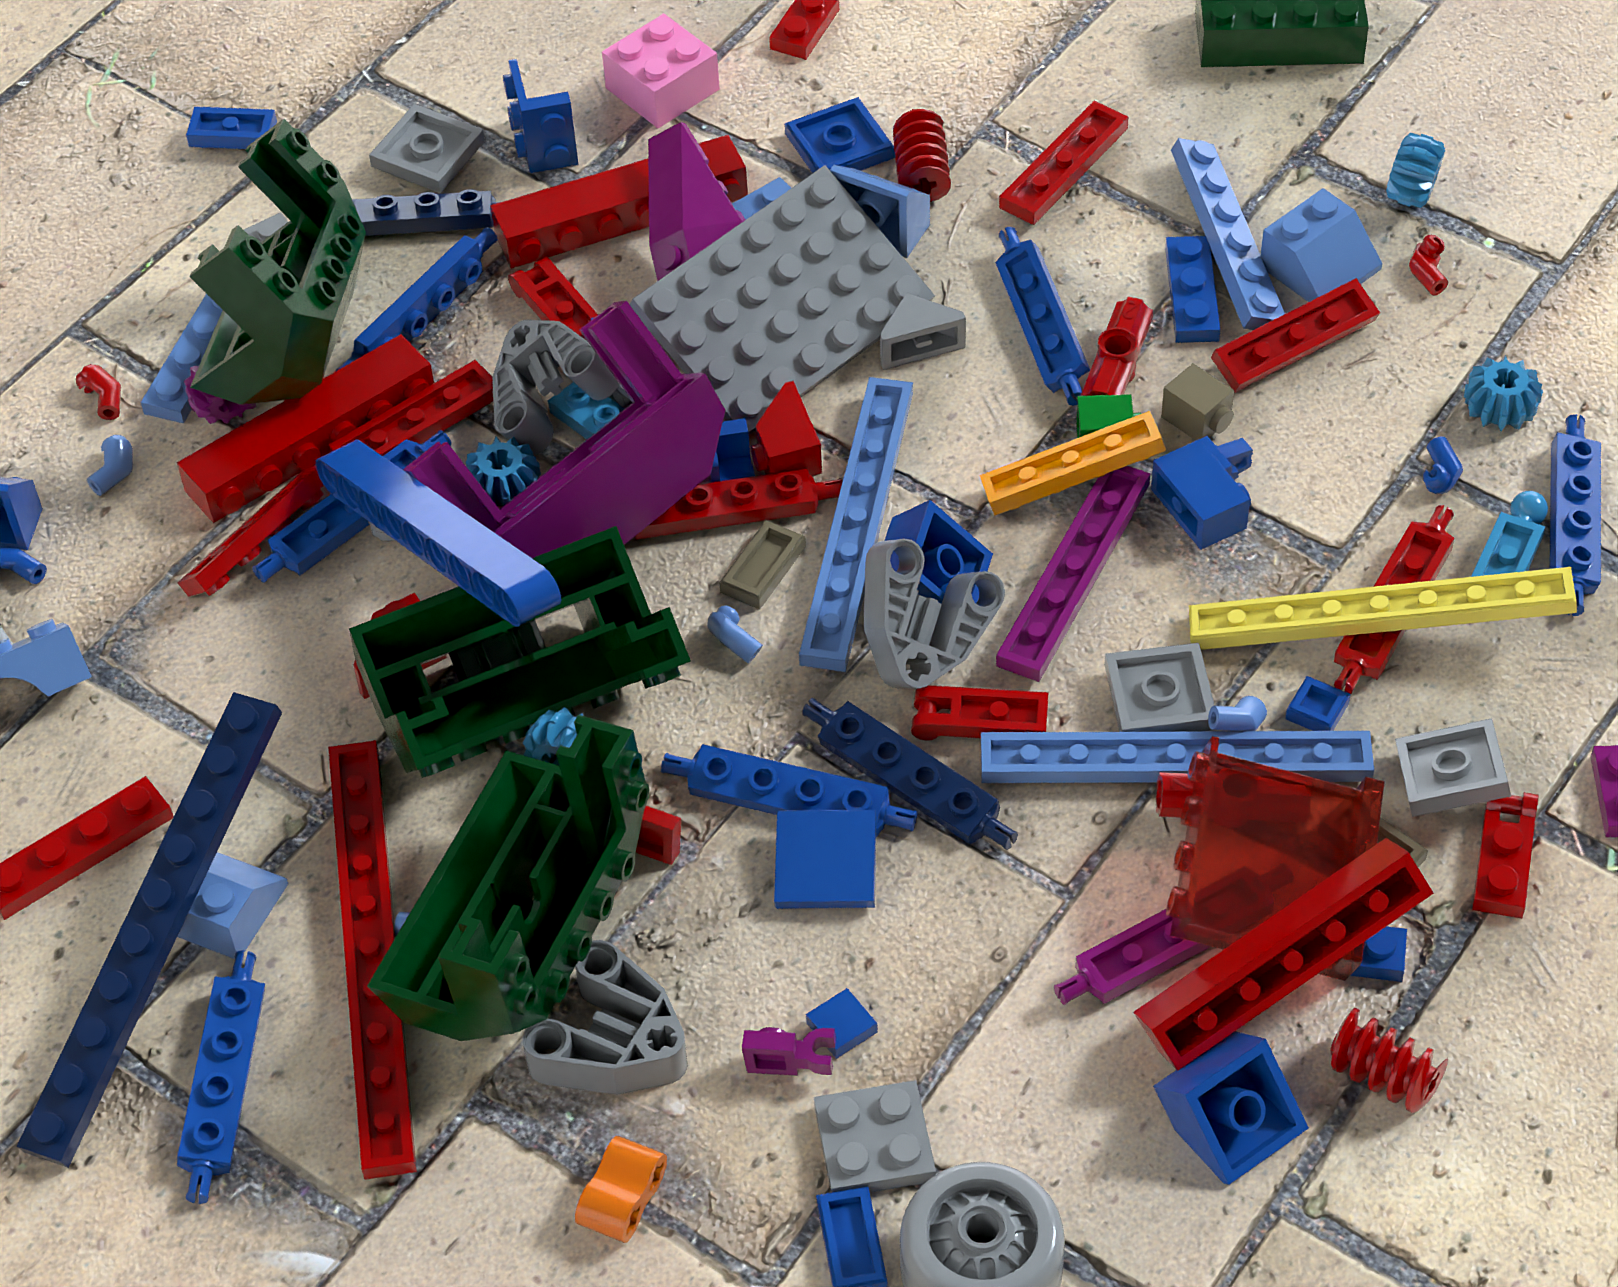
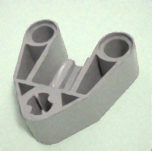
(532, 359)
(919, 628)
(632, 1039)

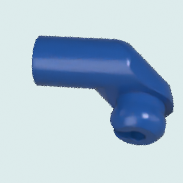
(1446, 468)
(22, 564)

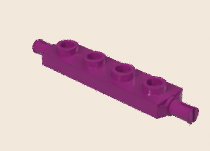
(1127, 960)

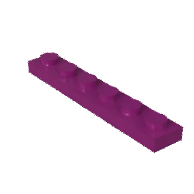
(1072, 572)

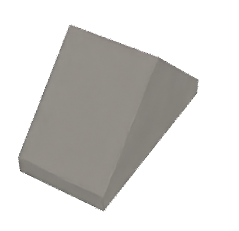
(920, 331)

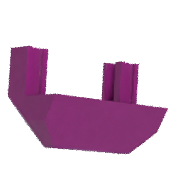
(622, 471)

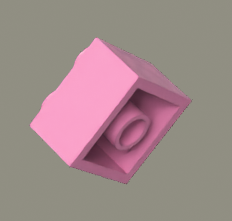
(661, 70)

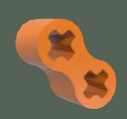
(620, 1189)

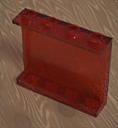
(1261, 843)

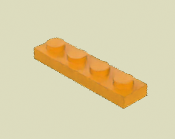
(1072, 463)

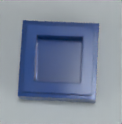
(1317, 705)
(848, 1018)

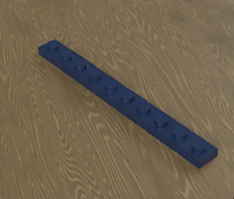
(149, 931)

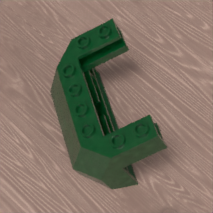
(289, 292)
(507, 669)
(476, 945)

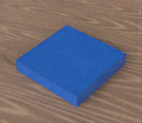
(840, 137)
(825, 859)

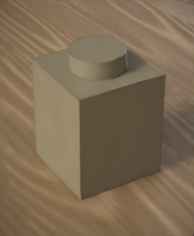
(1197, 403)

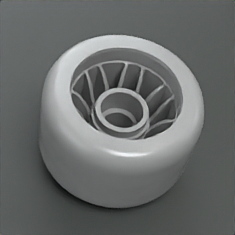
(987, 1206)

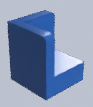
(732, 452)

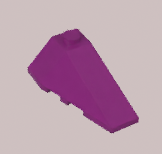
(685, 200)

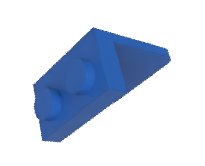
(543, 124)

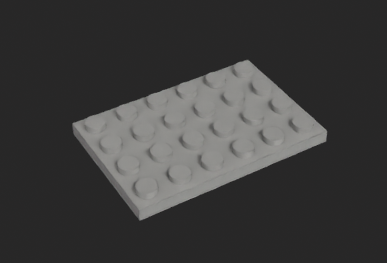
(781, 297)

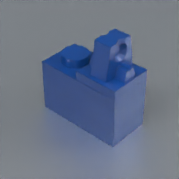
(1201, 488)

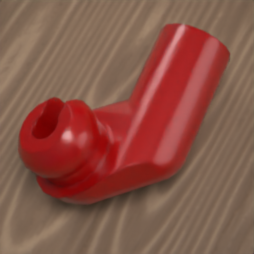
(1425, 262)
(105, 385)

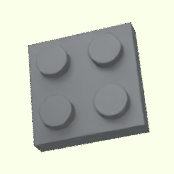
(427, 148)
(1160, 689)
(1452, 767)
(875, 1138)

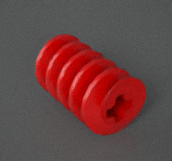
(922, 153)
(1385, 1062)

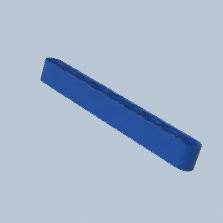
(439, 533)

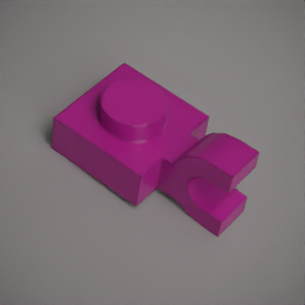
(781, 1053)

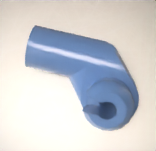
(117, 464)
(725, 628)
(1245, 716)

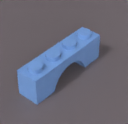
(45, 658)

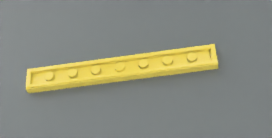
(1383, 608)

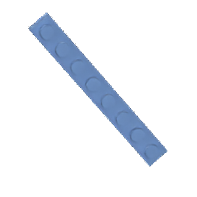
(856, 525)
(1142, 755)

